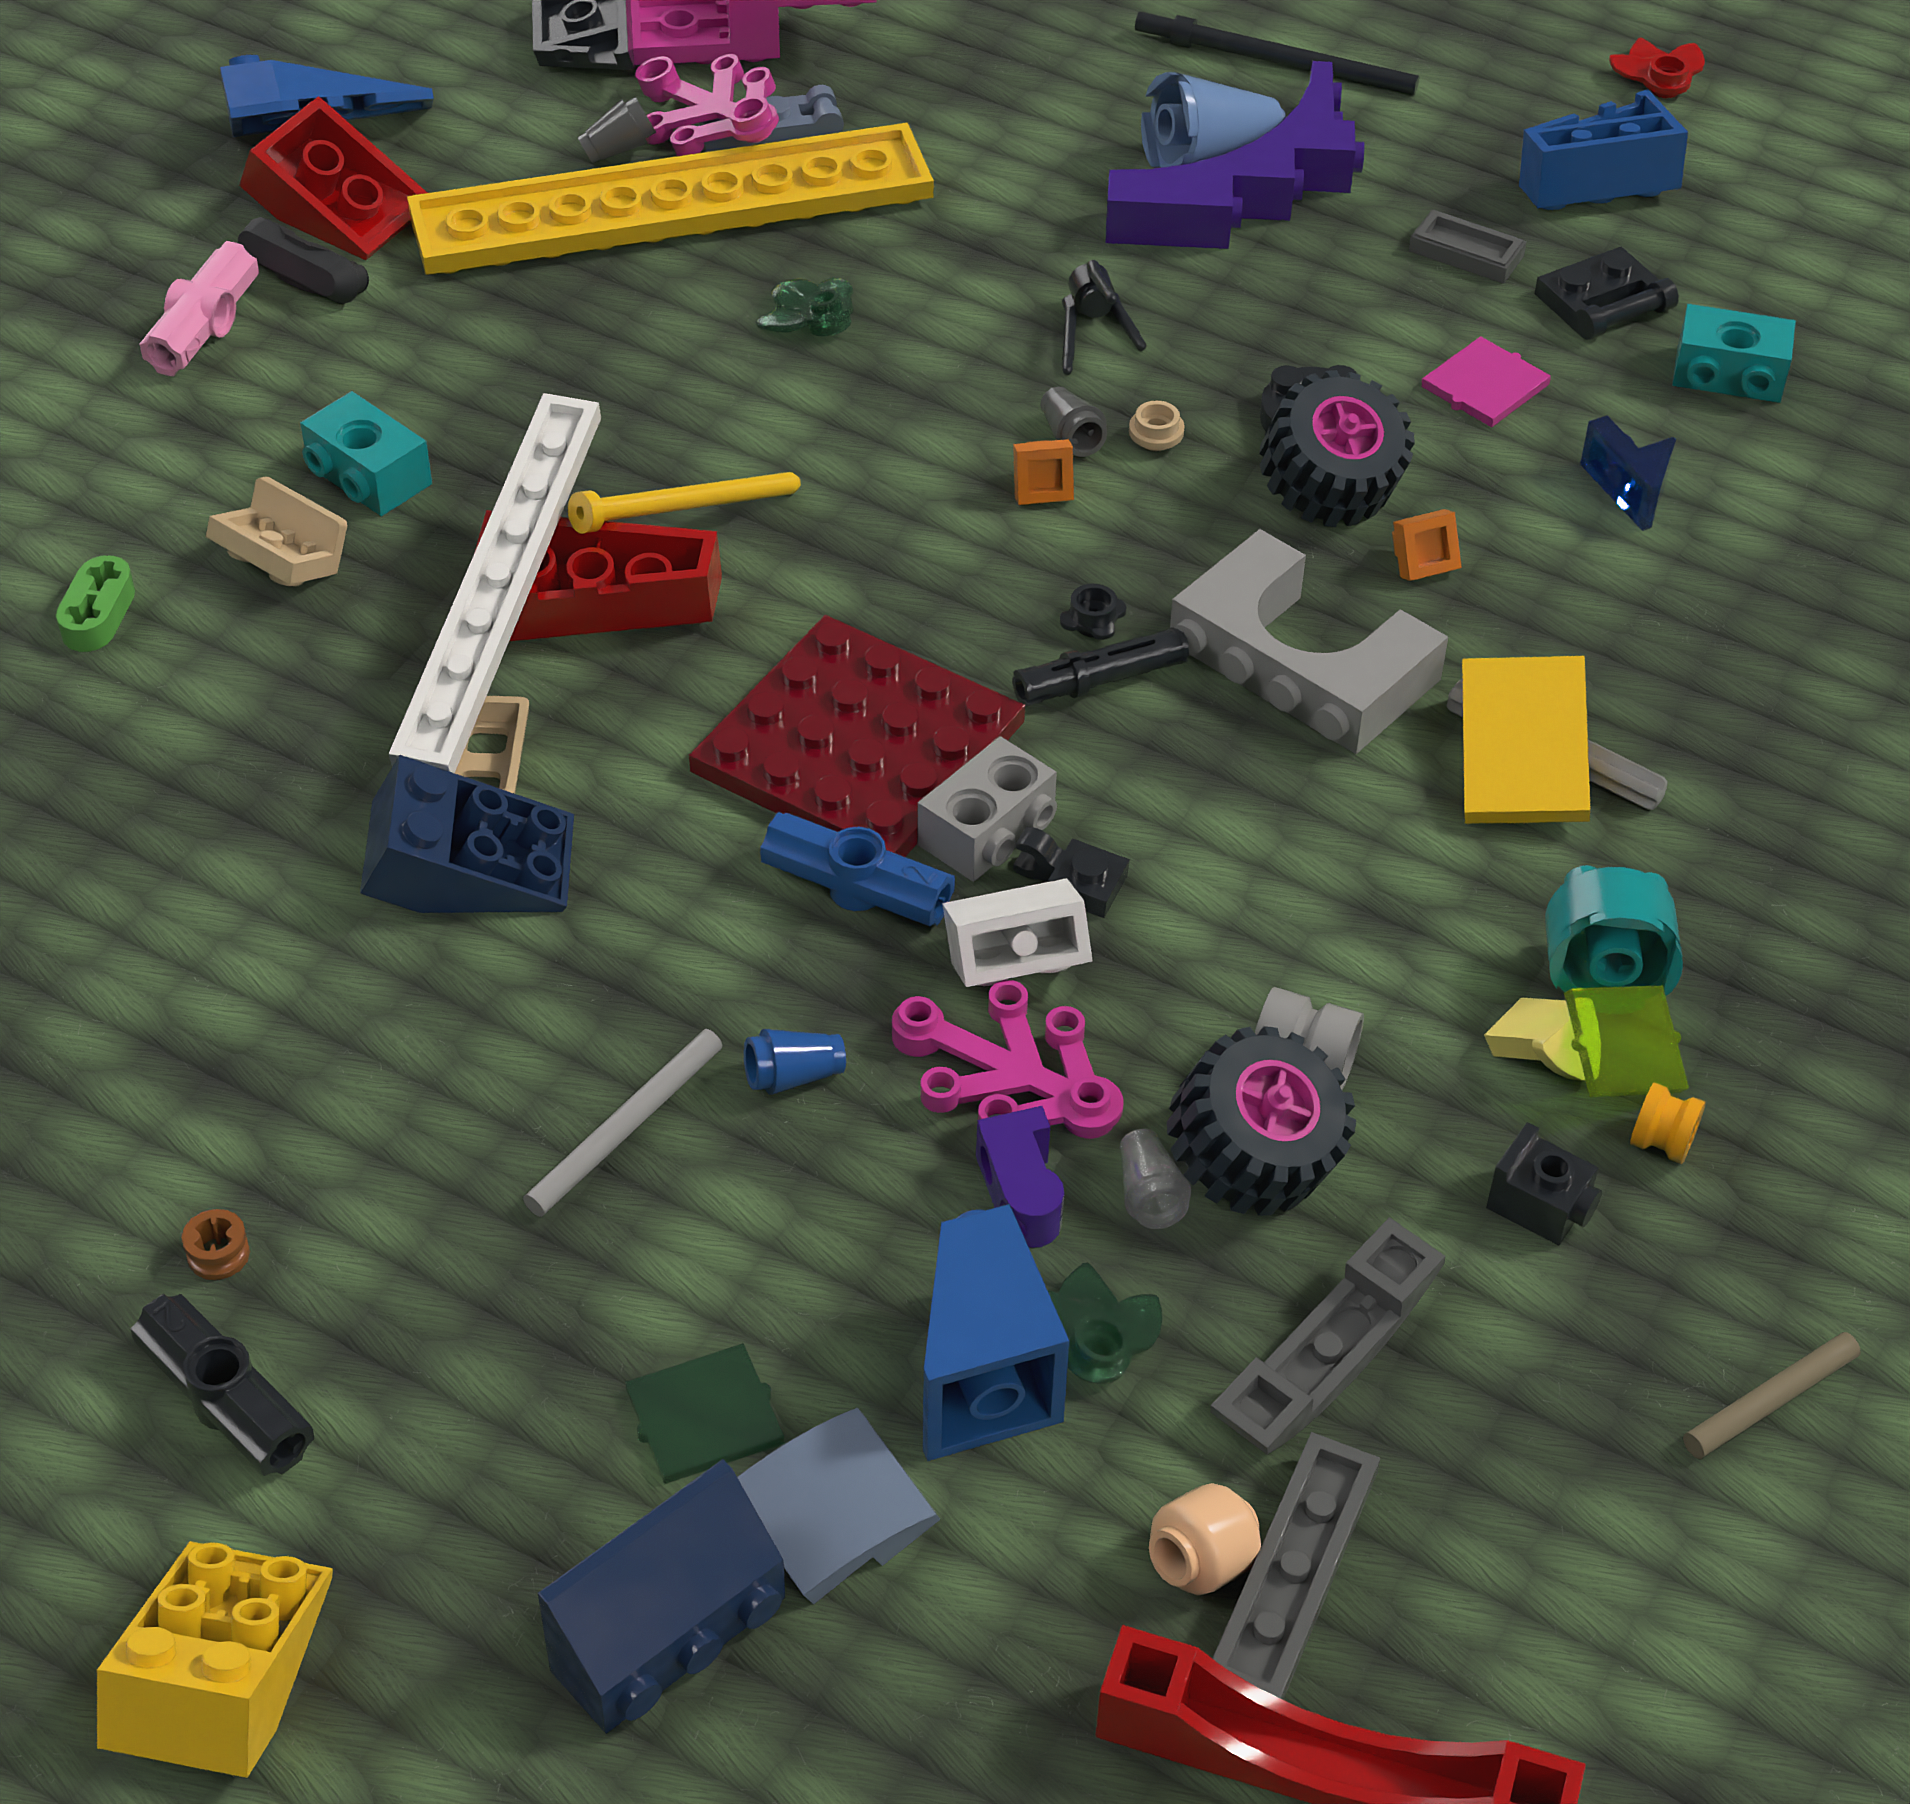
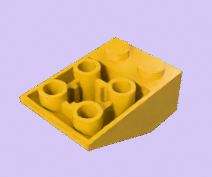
(204, 1662)

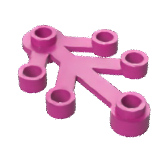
(745, 120)
(1012, 1069)

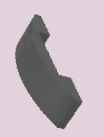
(1334, 1343)

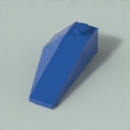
(270, 92)

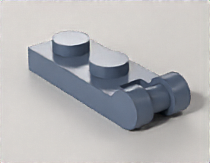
(798, 118)

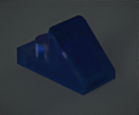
(1625, 472)

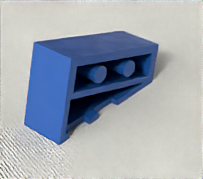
(1604, 156)

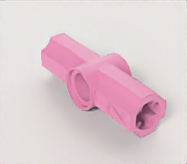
(199, 308)

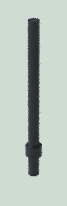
(1185, 32)

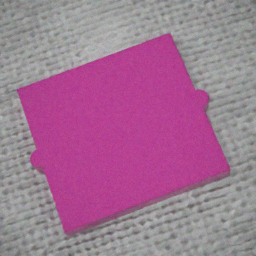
(1486, 381)

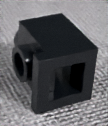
(1543, 1187)

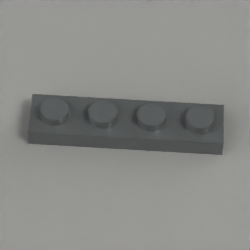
(1297, 1564)

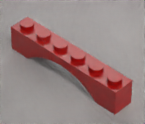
(1199, 1714)

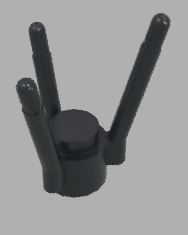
(1092, 296)

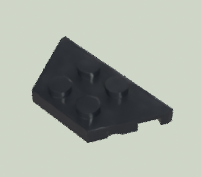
(583, 33)

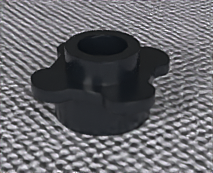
(1093, 611)

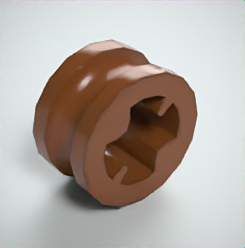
(215, 1225)

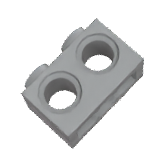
(985, 808)

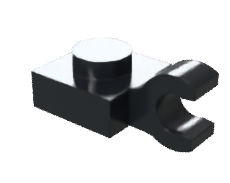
(1090, 870)

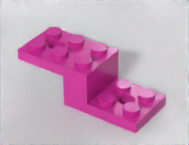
(712, 28)

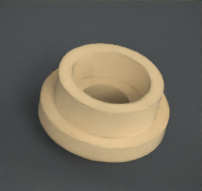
(1156, 426)

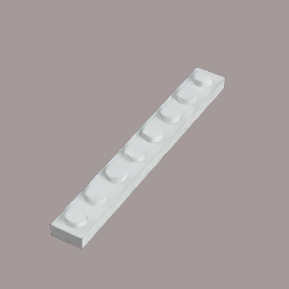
(497, 583)

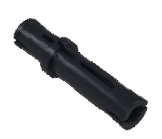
(1078, 672)

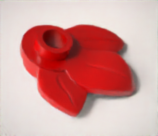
(1660, 72)

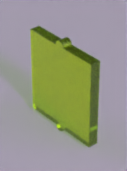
(1625, 1040)

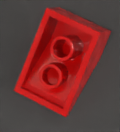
(330, 181)

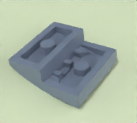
(836, 1502)

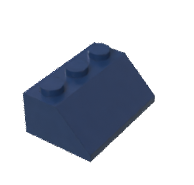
(661, 1598)

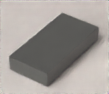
(1467, 246)

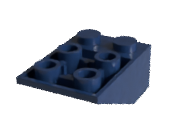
(464, 845)

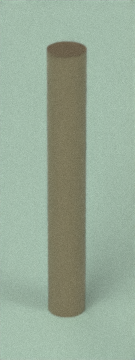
(1771, 1395)

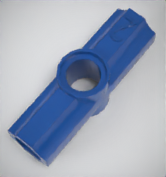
(857, 868)

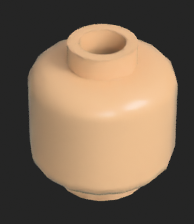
(1204, 1539)

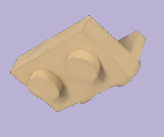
(282, 534)

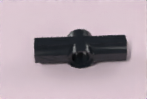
(244, 1407)

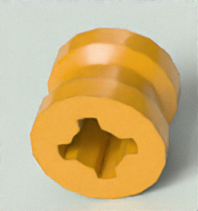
(1667, 1123)

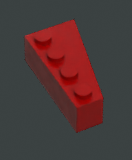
(620, 580)

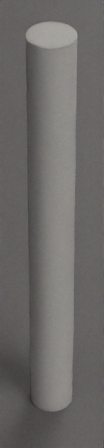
(622, 1123)

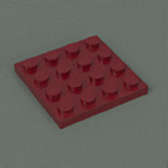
(853, 734)

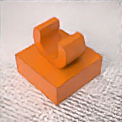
(1043, 471)
(1426, 544)

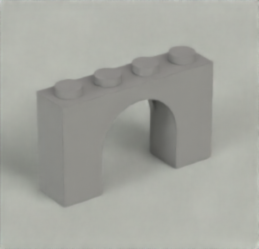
(1340, 693)

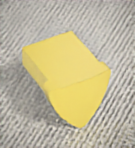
(1537, 1032)

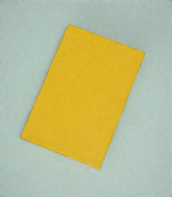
(1525, 740)

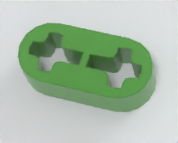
(107, 605)

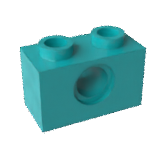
(1734, 353)
(366, 453)

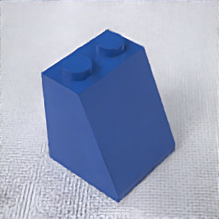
(992, 1339)

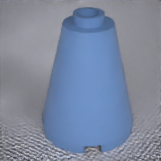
(1202, 119)

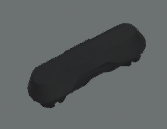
(303, 262)

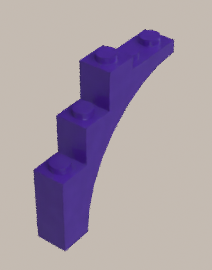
(1260, 180)

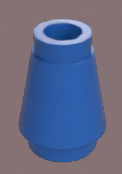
(791, 1059)

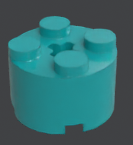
(1613, 930)

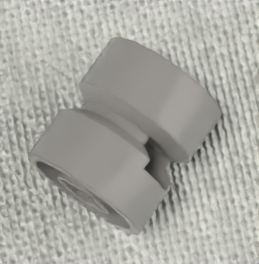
(1331, 1028)

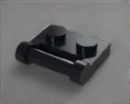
(1604, 292)

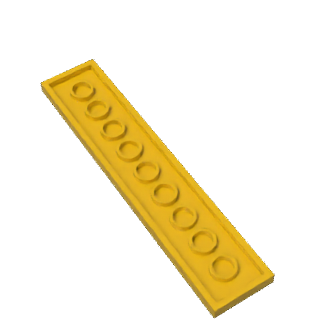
(668, 198)

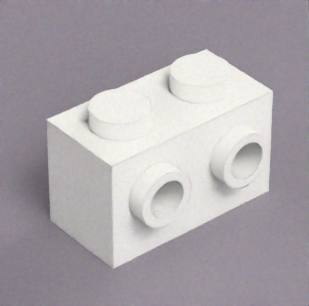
(1017, 932)

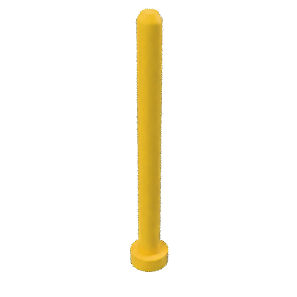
(590, 511)

